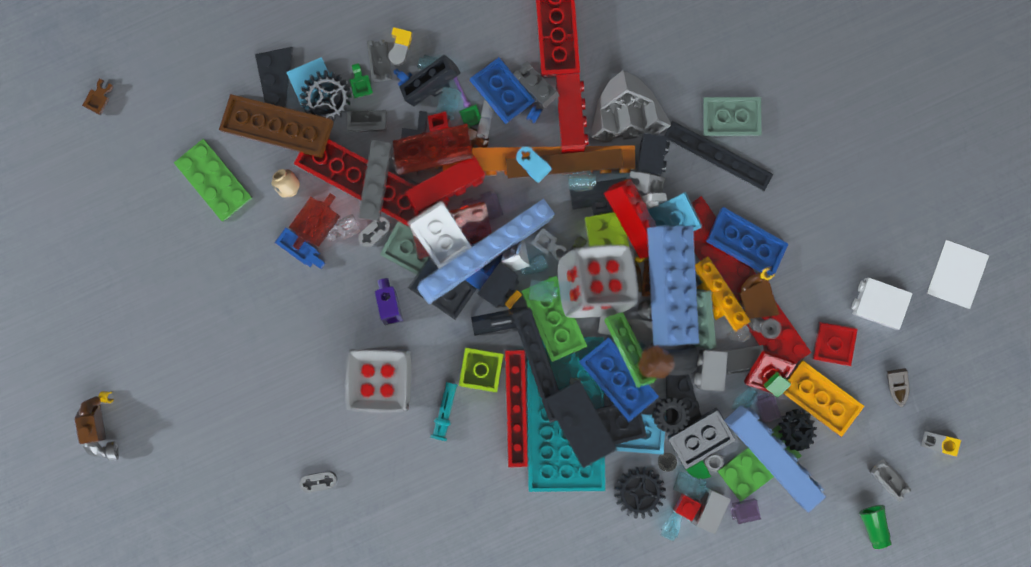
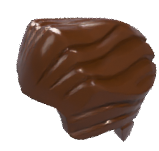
(656, 362)

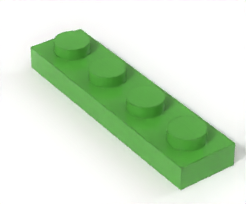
(628, 347)

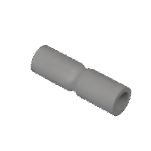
(485, 121)

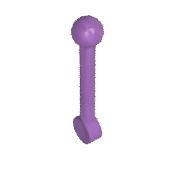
(466, 104)

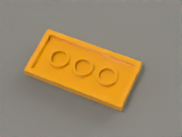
(822, 398)

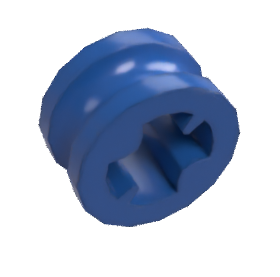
(534, 114)

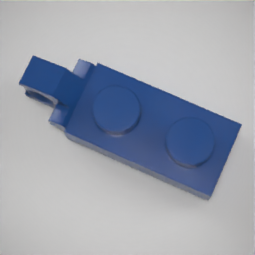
(307, 254)

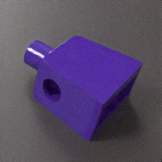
(388, 310)

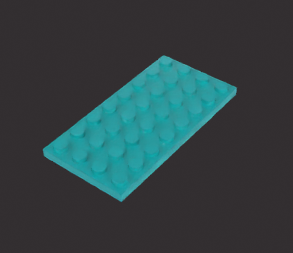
(550, 456)

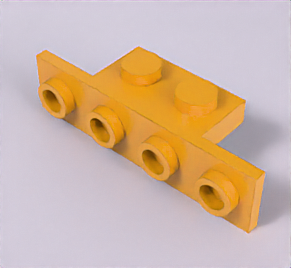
(722, 298)

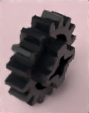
(799, 439)

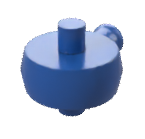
(402, 76)

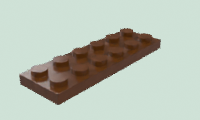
(276, 125)

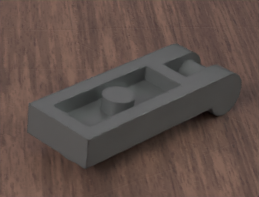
(536, 85)

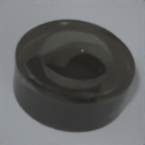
(667, 462)

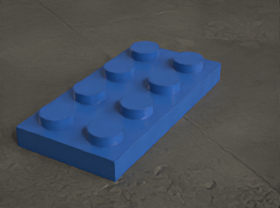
(746, 242)
(613, 377)

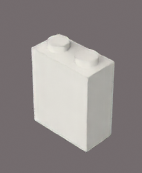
(881, 303)

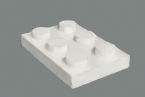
(440, 234)

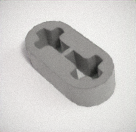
(377, 235)
(319, 486)

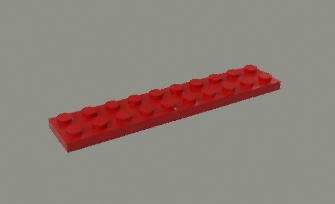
(735, 273)

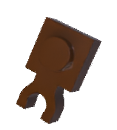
(96, 99)

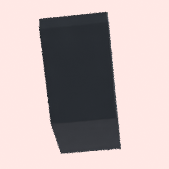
(422, 125)

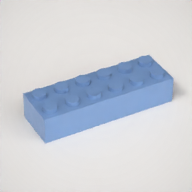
(673, 285)
(772, 455)

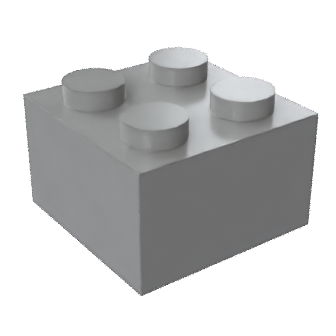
(711, 370)

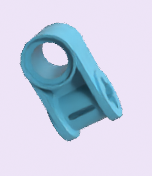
(536, 166)

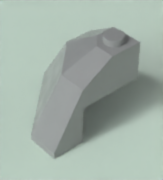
(627, 110)

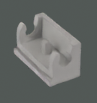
(648, 182)
(890, 480)
(711, 511)

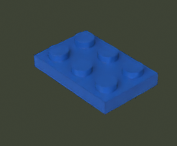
(502, 90)

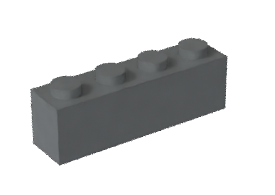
(375, 180)

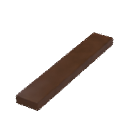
(571, 162)

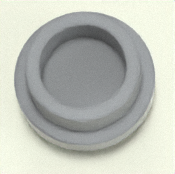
(714, 462)

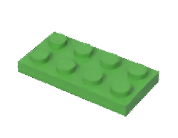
(213, 180)
(559, 333)
(746, 473)

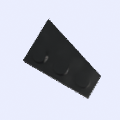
(273, 75)
(681, 388)

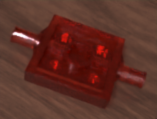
(314, 221)

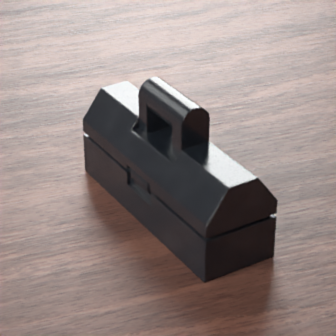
(429, 81)
(589, 198)
(494, 321)

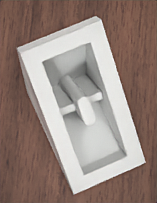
(516, 257)

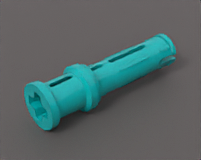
(442, 421)

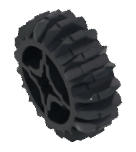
(332, 90)
(638, 502)

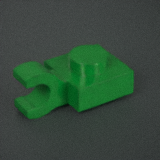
(360, 84)

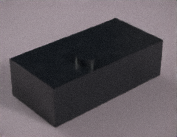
(580, 423)

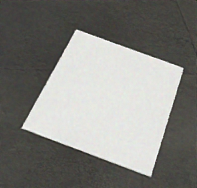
(958, 274)

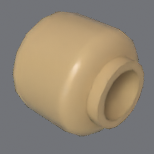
(285, 183)

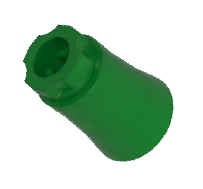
(876, 526)

